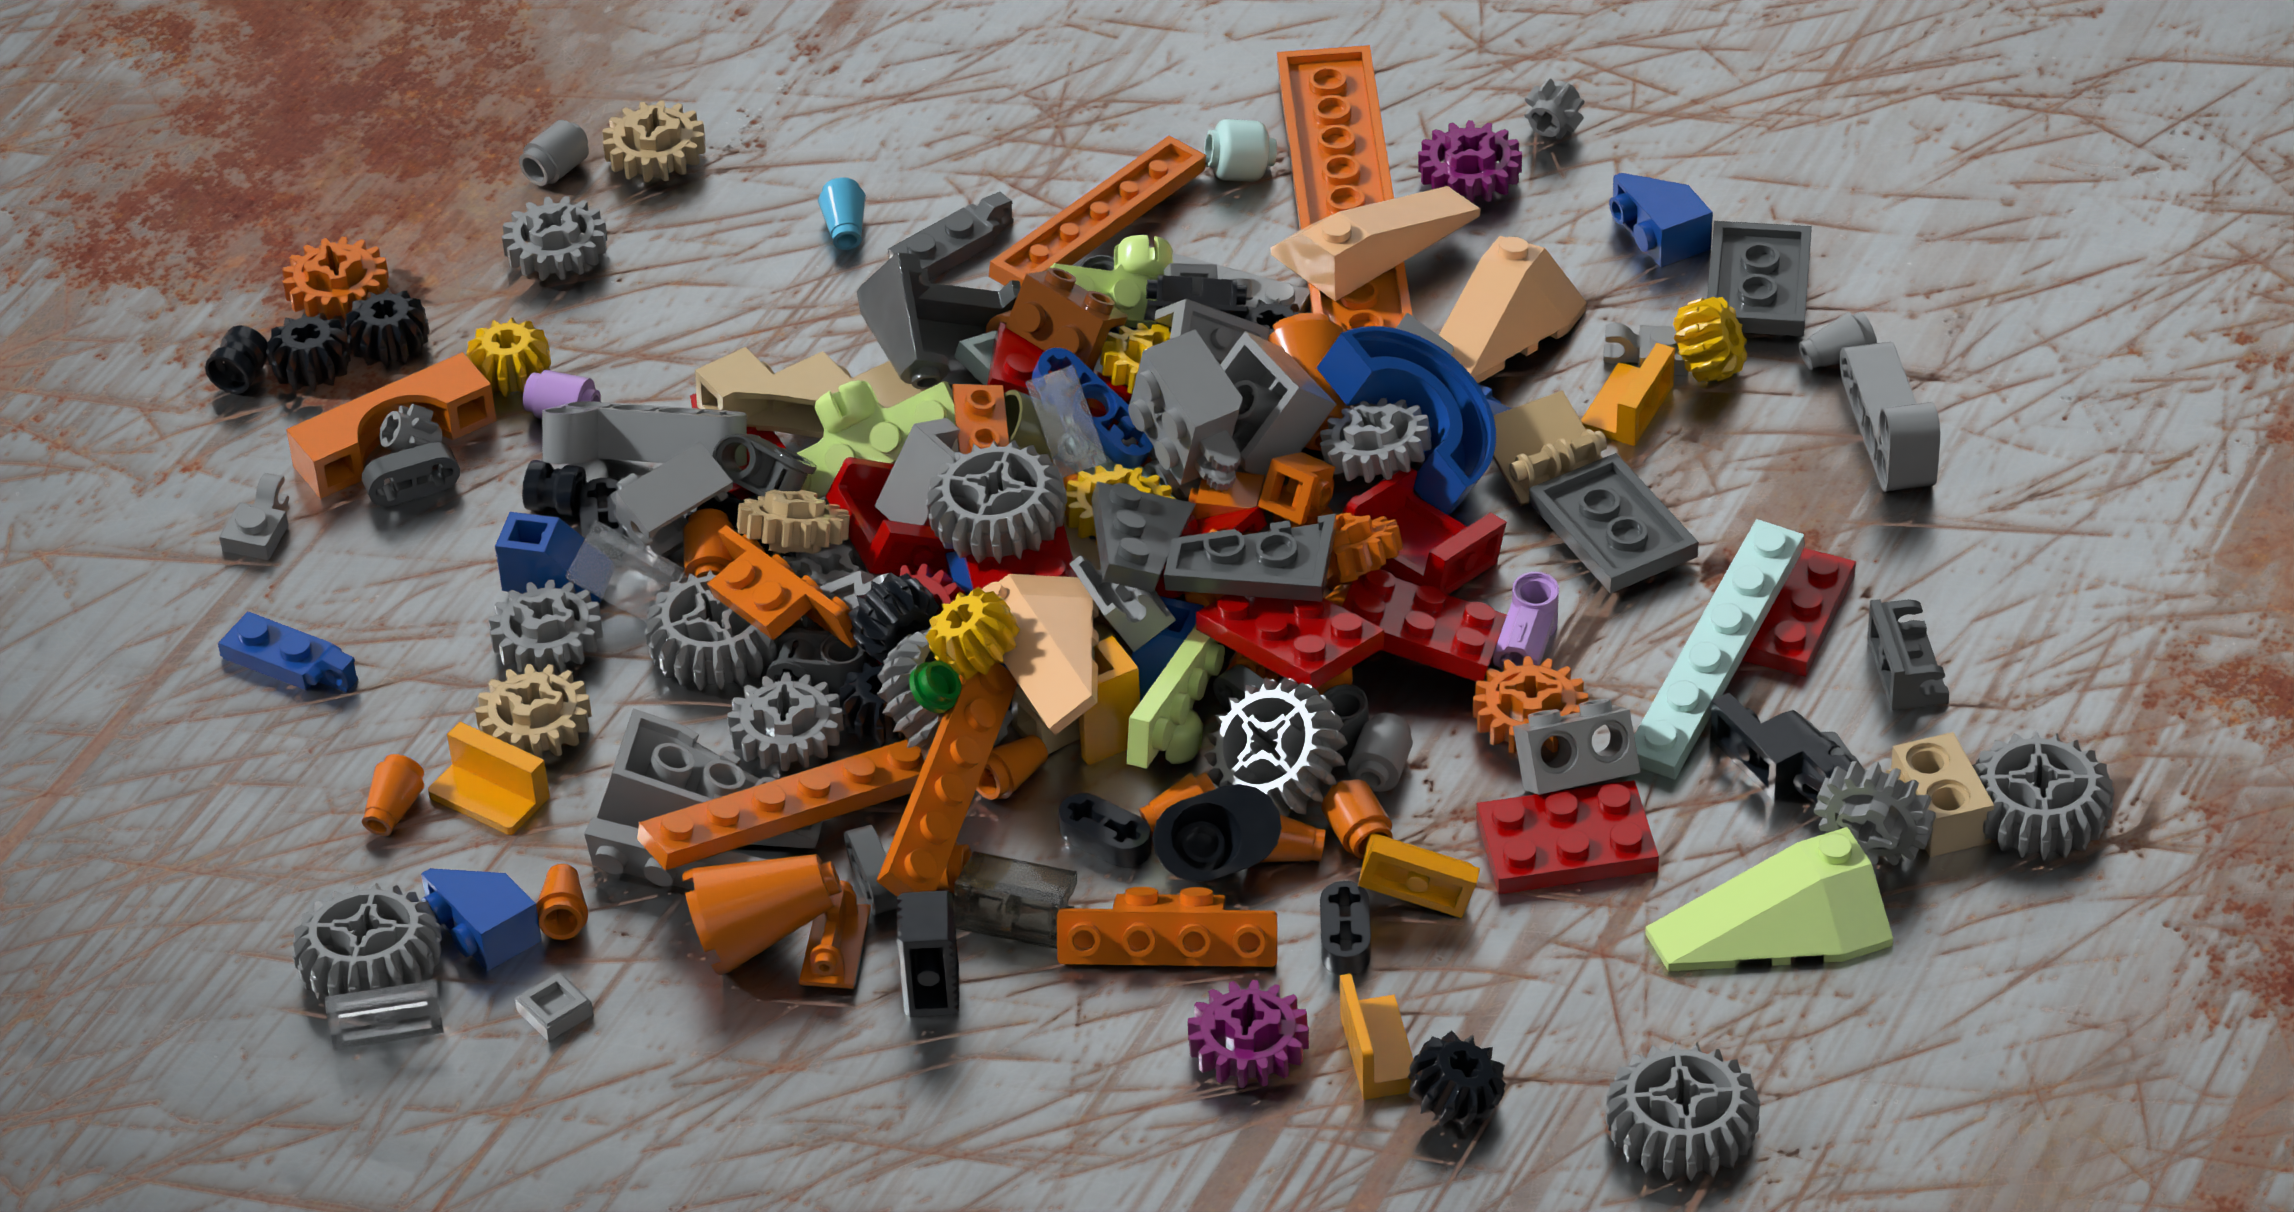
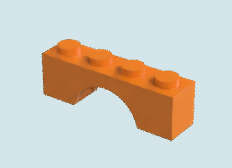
(335, 444)

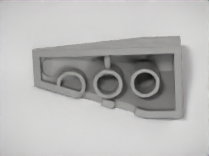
(667, 770)

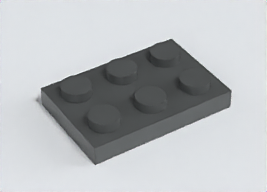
(1762, 274)
(1613, 522)

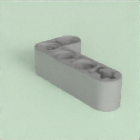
(1895, 429)
(634, 431)

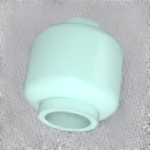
(1239, 150)

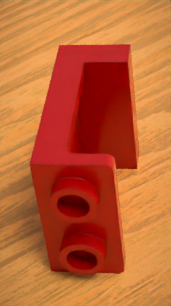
(882, 542)
(1435, 546)

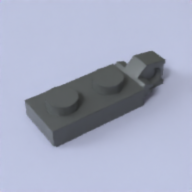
(958, 235)

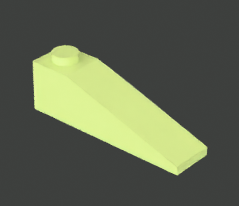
(1794, 904)

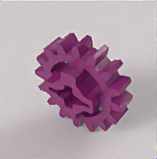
(1470, 160)
(1248, 1033)

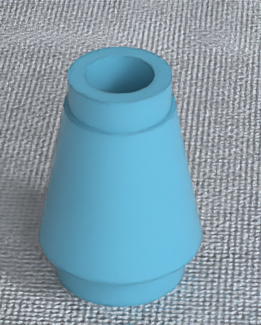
(843, 210)

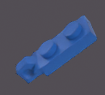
(287, 654)

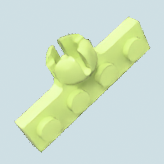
(1127, 281)
(866, 430)
(1165, 713)

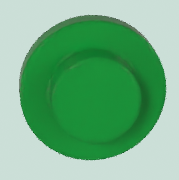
(935, 686)

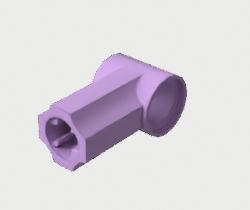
(1529, 619)

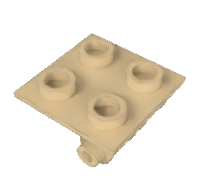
(1543, 443)

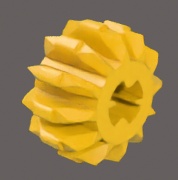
(1710, 339)
(509, 354)
(973, 632)

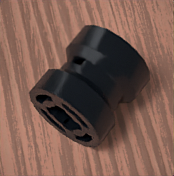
(243, 355)
(553, 487)

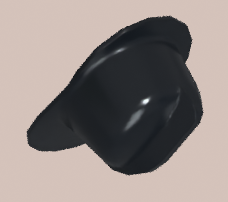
(1217, 833)

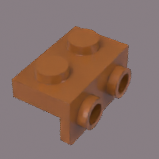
(1063, 315)

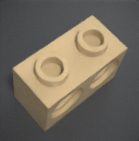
(1953, 786)

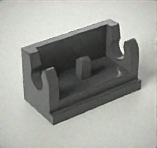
(1905, 656)

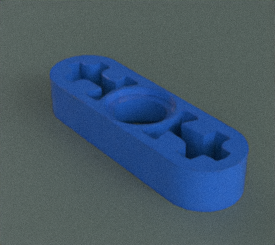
(1115, 406)

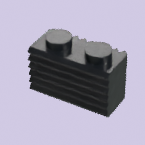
(928, 953)

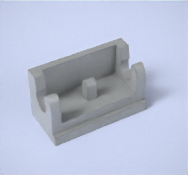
(670, 492)
(1131, 611)

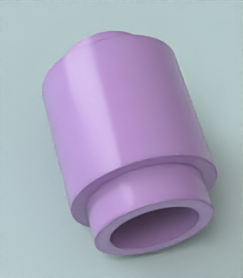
(555, 389)

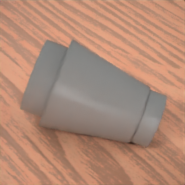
(1825, 345)

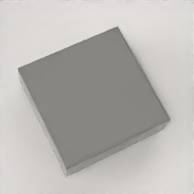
(554, 1006)

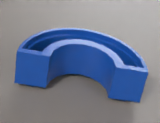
(1401, 365)

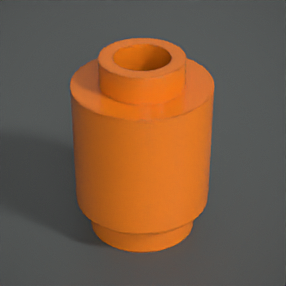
(703, 544)
(1355, 815)

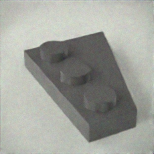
(1136, 533)
(1263, 564)

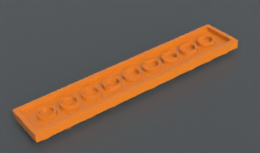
(1340, 164)

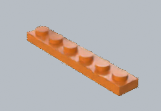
(1101, 211)
(947, 783)
(781, 805)

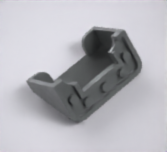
(925, 321)

